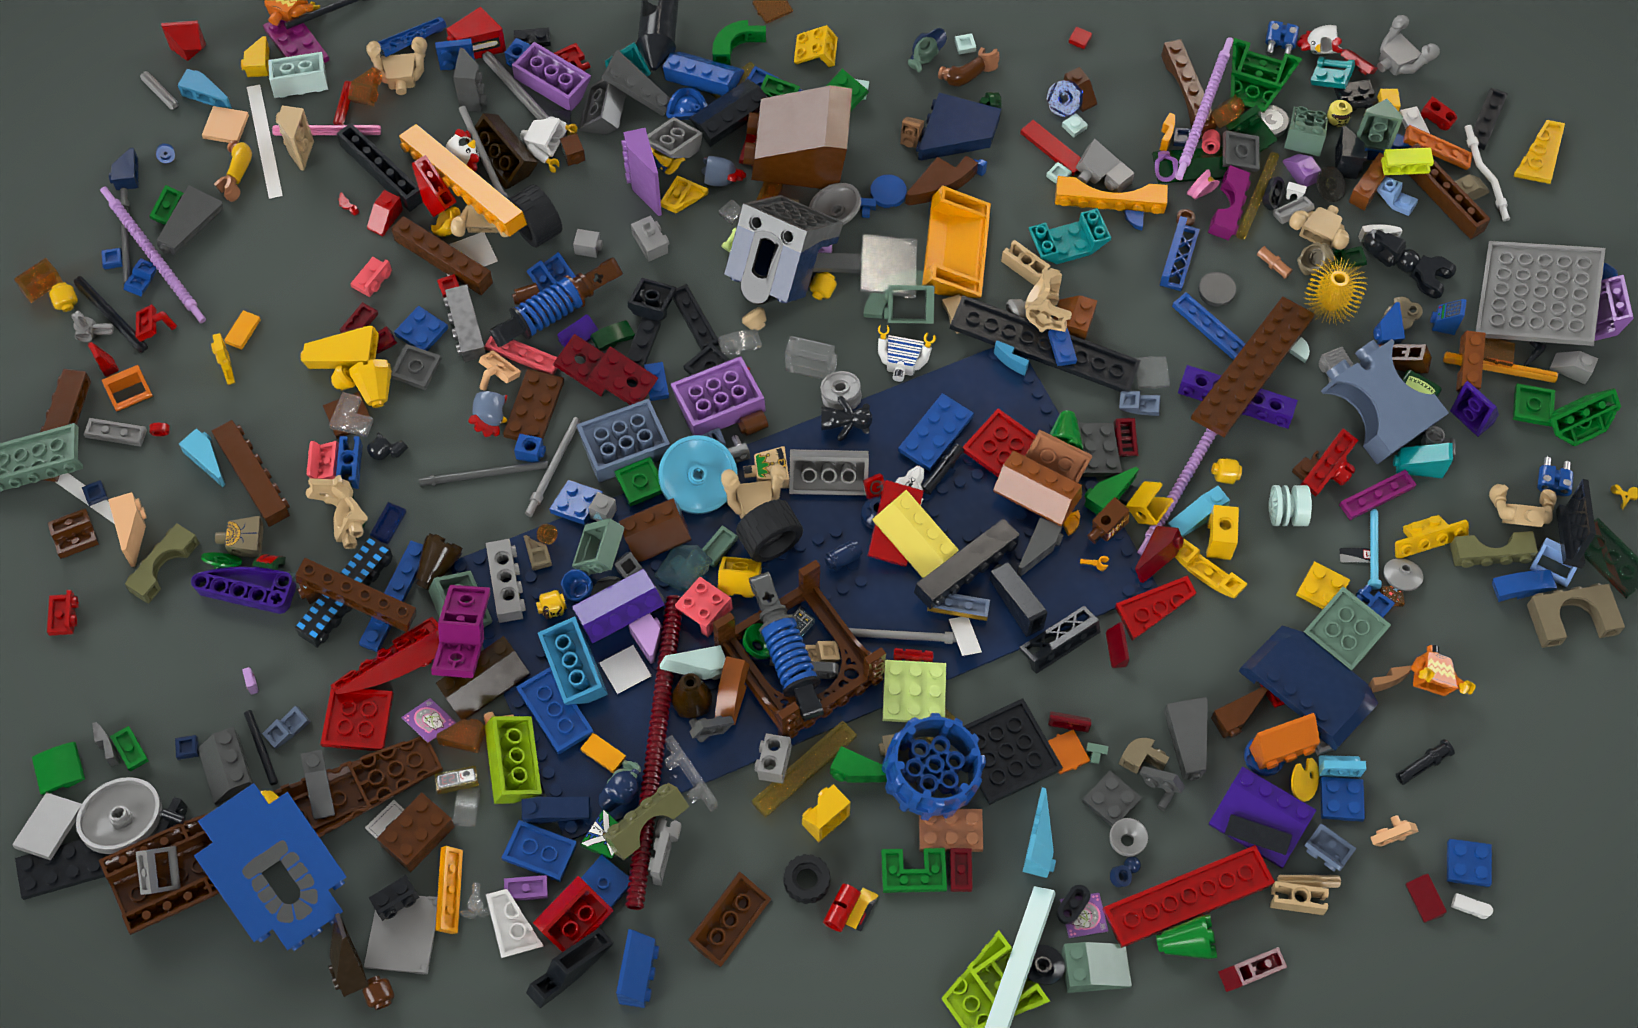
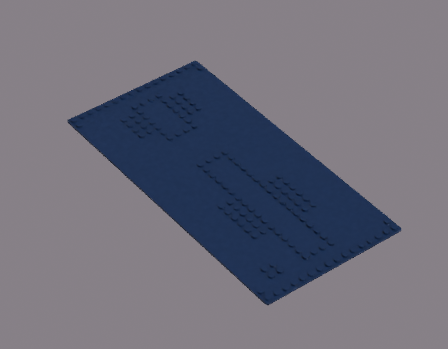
(863, 593)

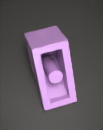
(647, 635)

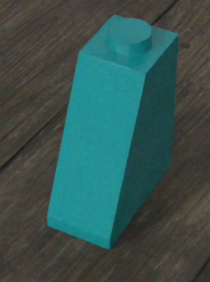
(1425, 460)

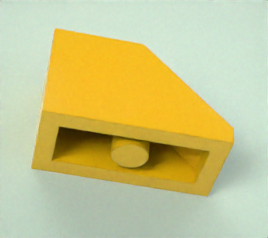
(256, 59)

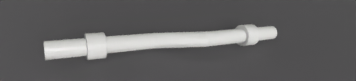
(1500, 202)

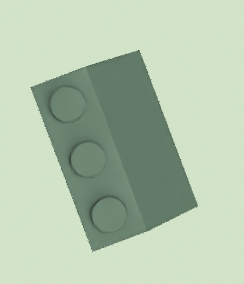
(440, 586)

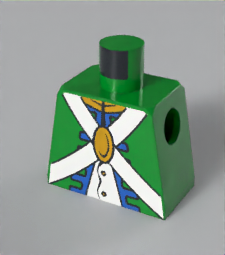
(594, 839)

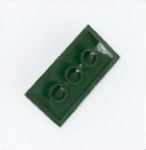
(1199, 164)

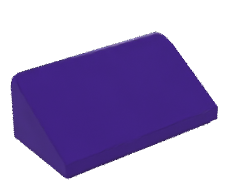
(583, 328)

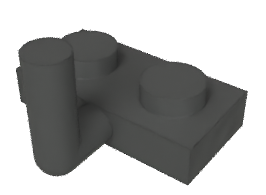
(708, 727)
(1168, 781)

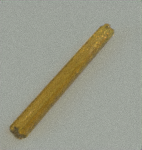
(1257, 196)

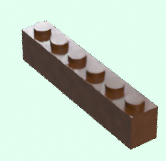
(1452, 200)
(442, 255)
(67, 401)
(249, 470)

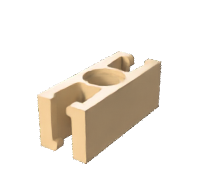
(1021, 256)
(1306, 892)

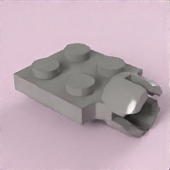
(662, 848)

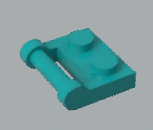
(1332, 77)

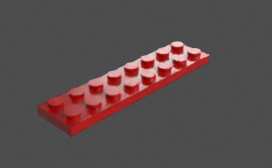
(1188, 896)

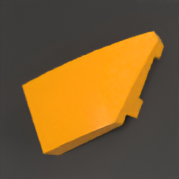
(1167, 128)

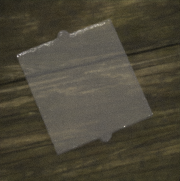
(1152, 372)

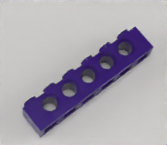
(1265, 406)

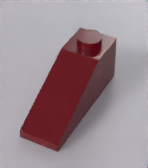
(1159, 551)
(1252, 969)

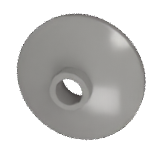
(1403, 574)

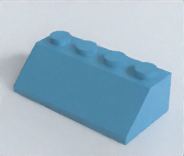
(572, 662)

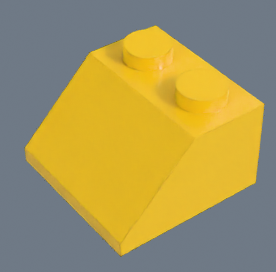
(735, 575)

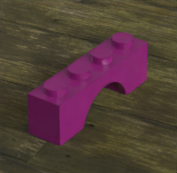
(1234, 185)

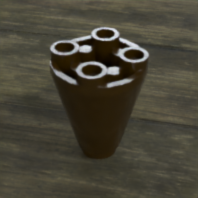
(436, 559)
(691, 697)

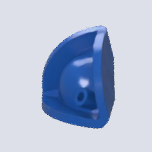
(685, 103)

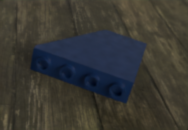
(957, 127)

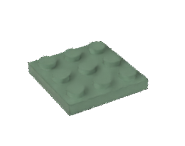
(1347, 628)

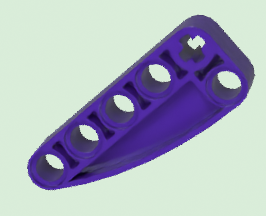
(254, 582)

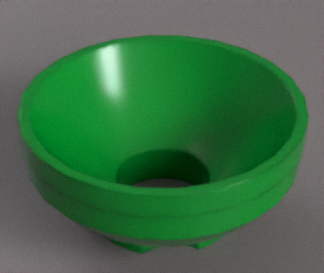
(753, 635)

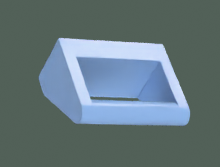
(1553, 550)

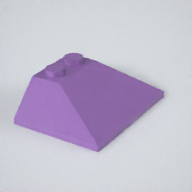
(1613, 309)

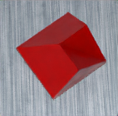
(184, 38)

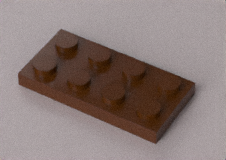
(534, 405)

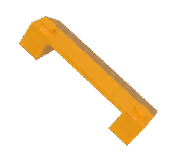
(956, 244)

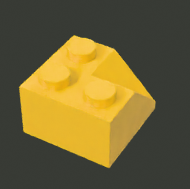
(828, 814)

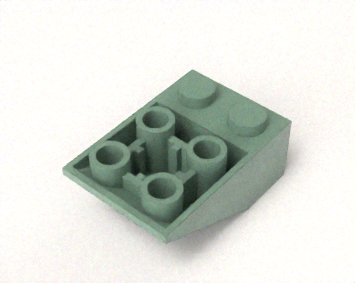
(1306, 131)

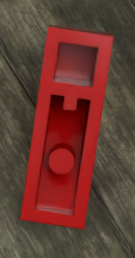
(432, 188)

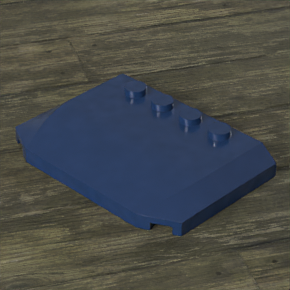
(1311, 682)

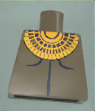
(243, 537)

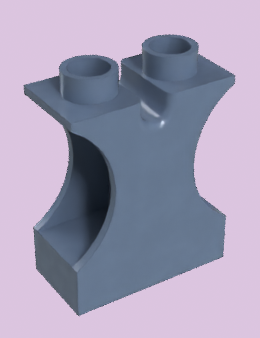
(1387, 405)

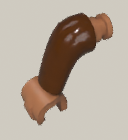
(964, 74)

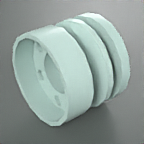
(1286, 505)

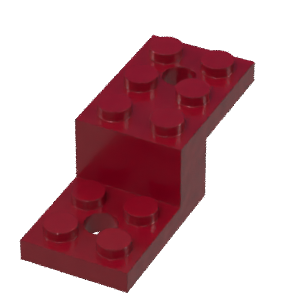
(605, 371)

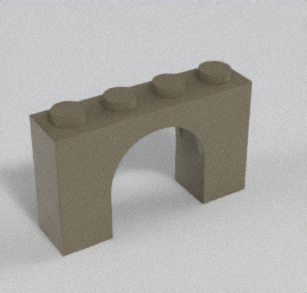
(1595, 599)

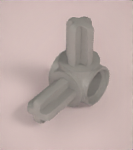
(87, 328)

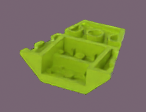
(975, 990)

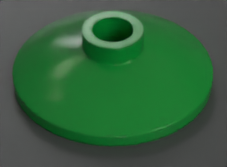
(221, 560)

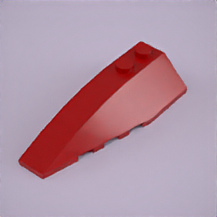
(408, 653)

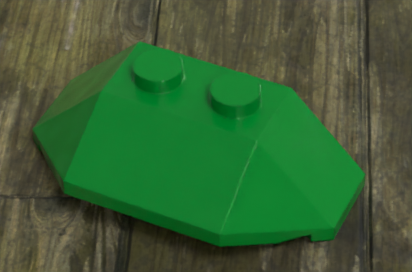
(1585, 417)

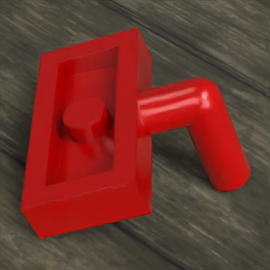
(146, 322)

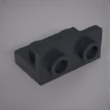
(394, 898)

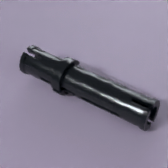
(955, 453)

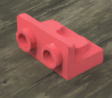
(371, 276)

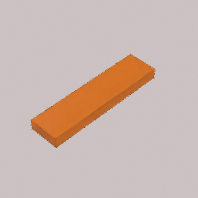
(1439, 147)

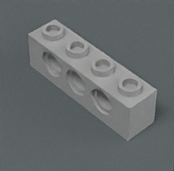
(506, 609)

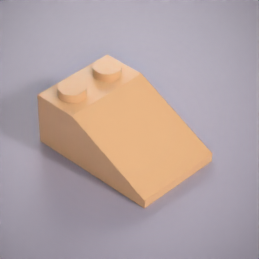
(129, 524)

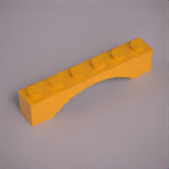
(1073, 192)

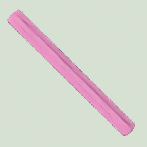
(334, 129)

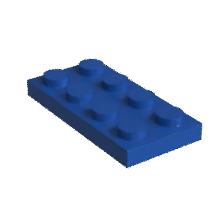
(935, 432)
(560, 722)

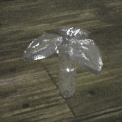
(475, 905)

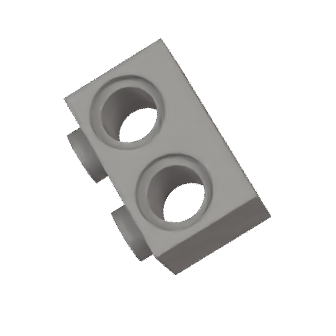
(776, 758)

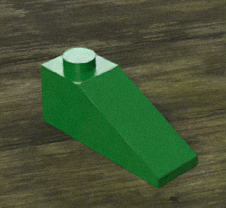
(1108, 489)
(856, 768)

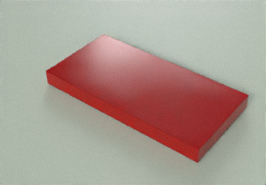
(880, 545)

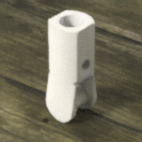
(1471, 906)

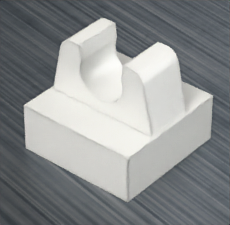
(1293, 188)

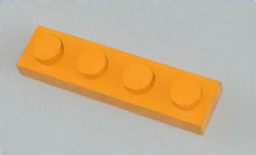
(449, 890)

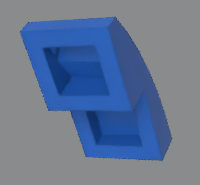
(141, 277)

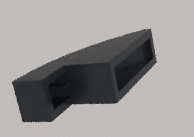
(569, 967)

